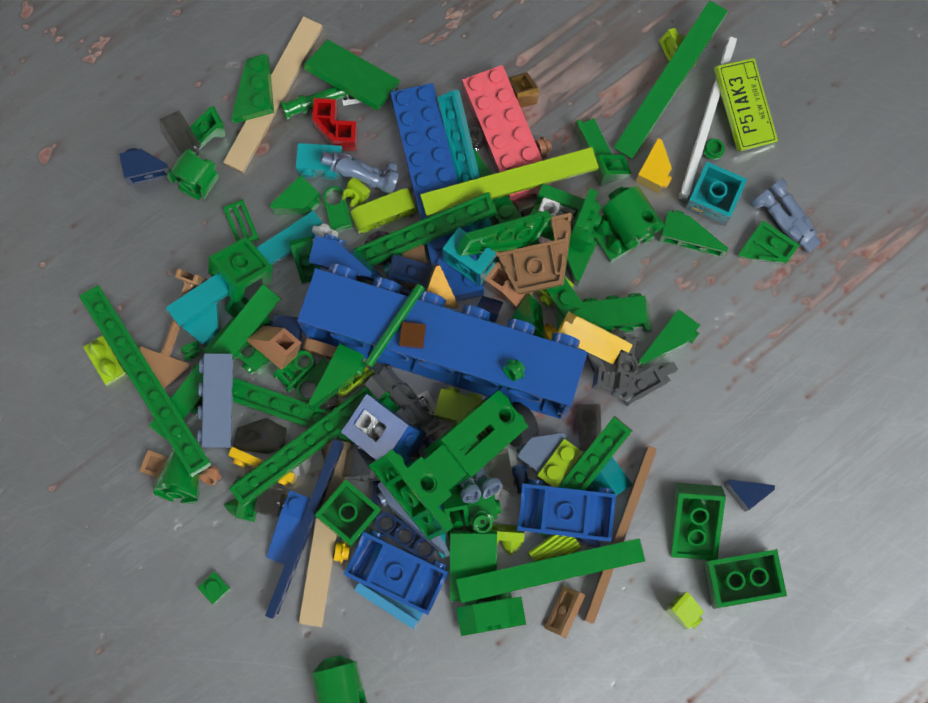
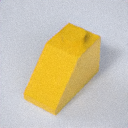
(656, 169)

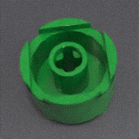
(193, 175)

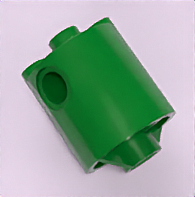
(632, 216)
(338, 681)

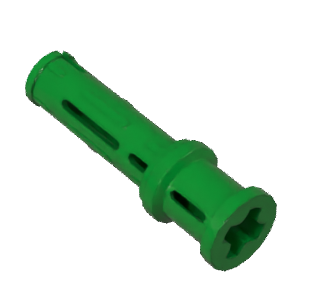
(303, 104)

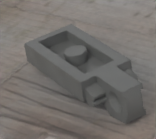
(650, 381)

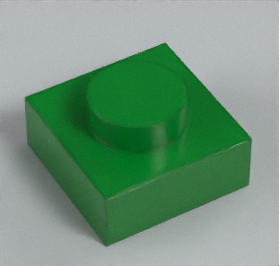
(214, 588)

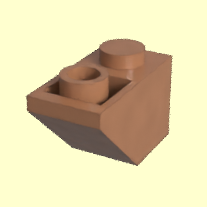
(500, 285)
(276, 344)

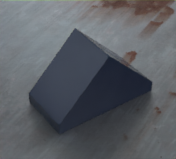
(748, 493)

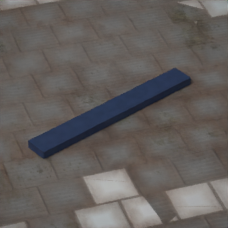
(305, 529)

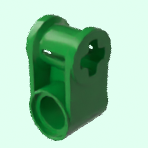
(294, 371)

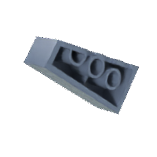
(217, 401)

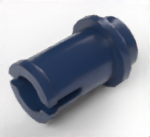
(520, 476)

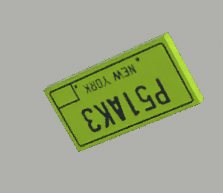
(746, 104)

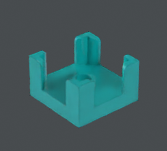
(473, 270)

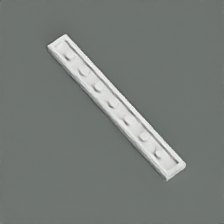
(705, 125)

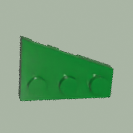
(255, 90)

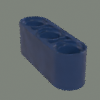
(394, 531)

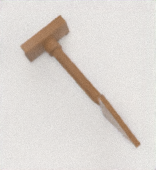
(162, 364)

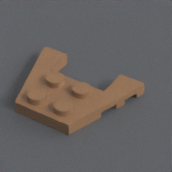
(541, 264)

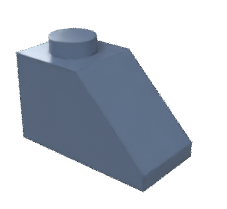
(538, 451)

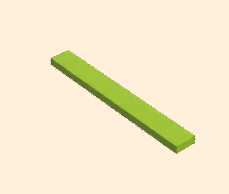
(512, 180)

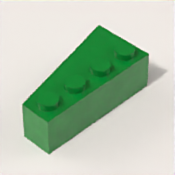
(617, 313)

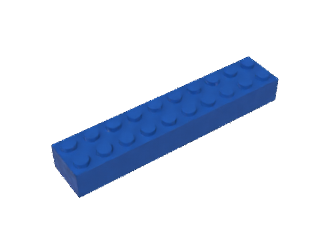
(429, 168)

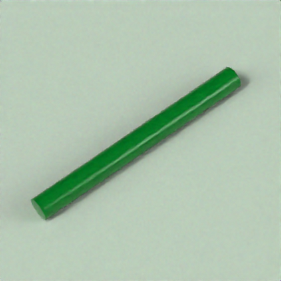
(394, 325)

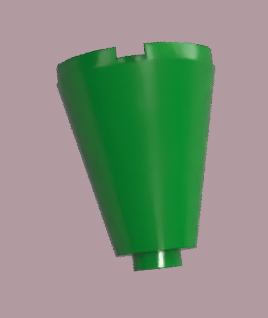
(176, 482)

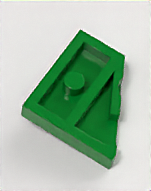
(769, 245)

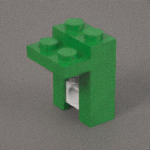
(584, 213)

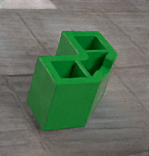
(491, 616)

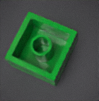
(348, 513)

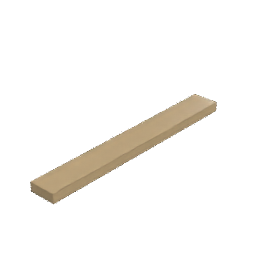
(282, 80)
(321, 556)

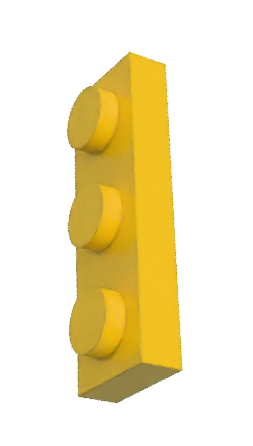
(242, 459)

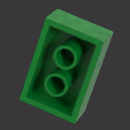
(745, 579)

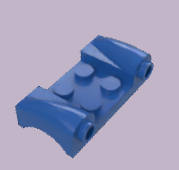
(567, 511)
(396, 572)

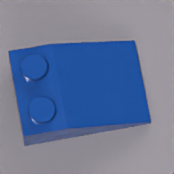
(330, 250)

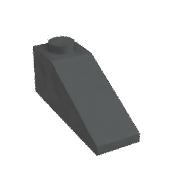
(358, 467)

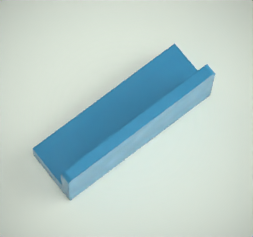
(397, 609)

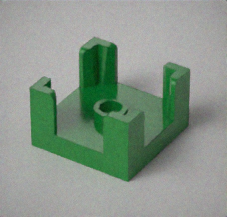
(240, 267)

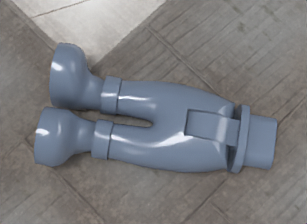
(353, 167)
(797, 225)
(487, 486)

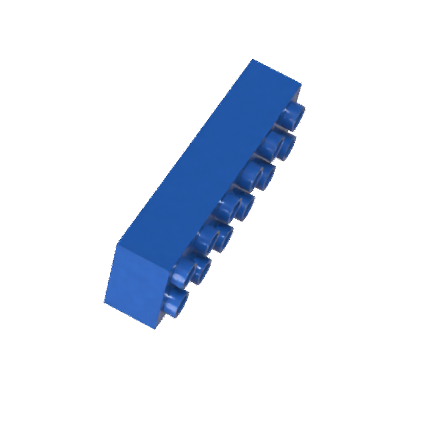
(457, 346)

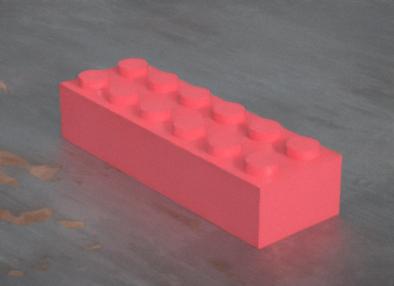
(502, 123)

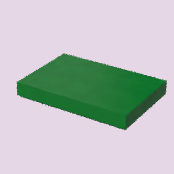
(471, 555)

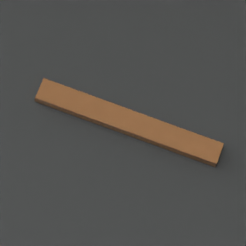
(621, 531)

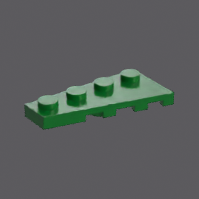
(505, 236)

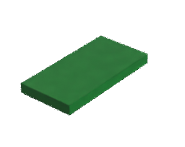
(352, 74)

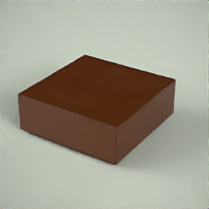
(412, 335)

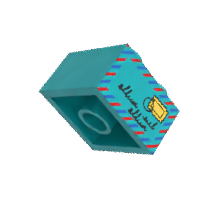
(716, 193)

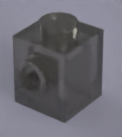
(271, 501)

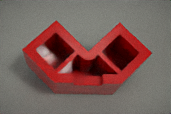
(333, 130)

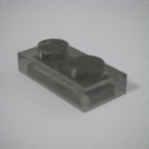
(588, 424)

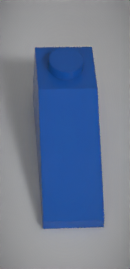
(287, 526)

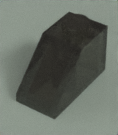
(260, 436)
(501, 468)

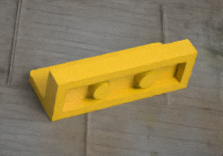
(594, 338)

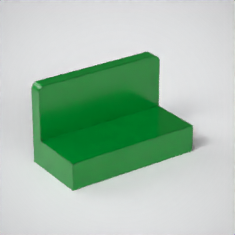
(591, 136)

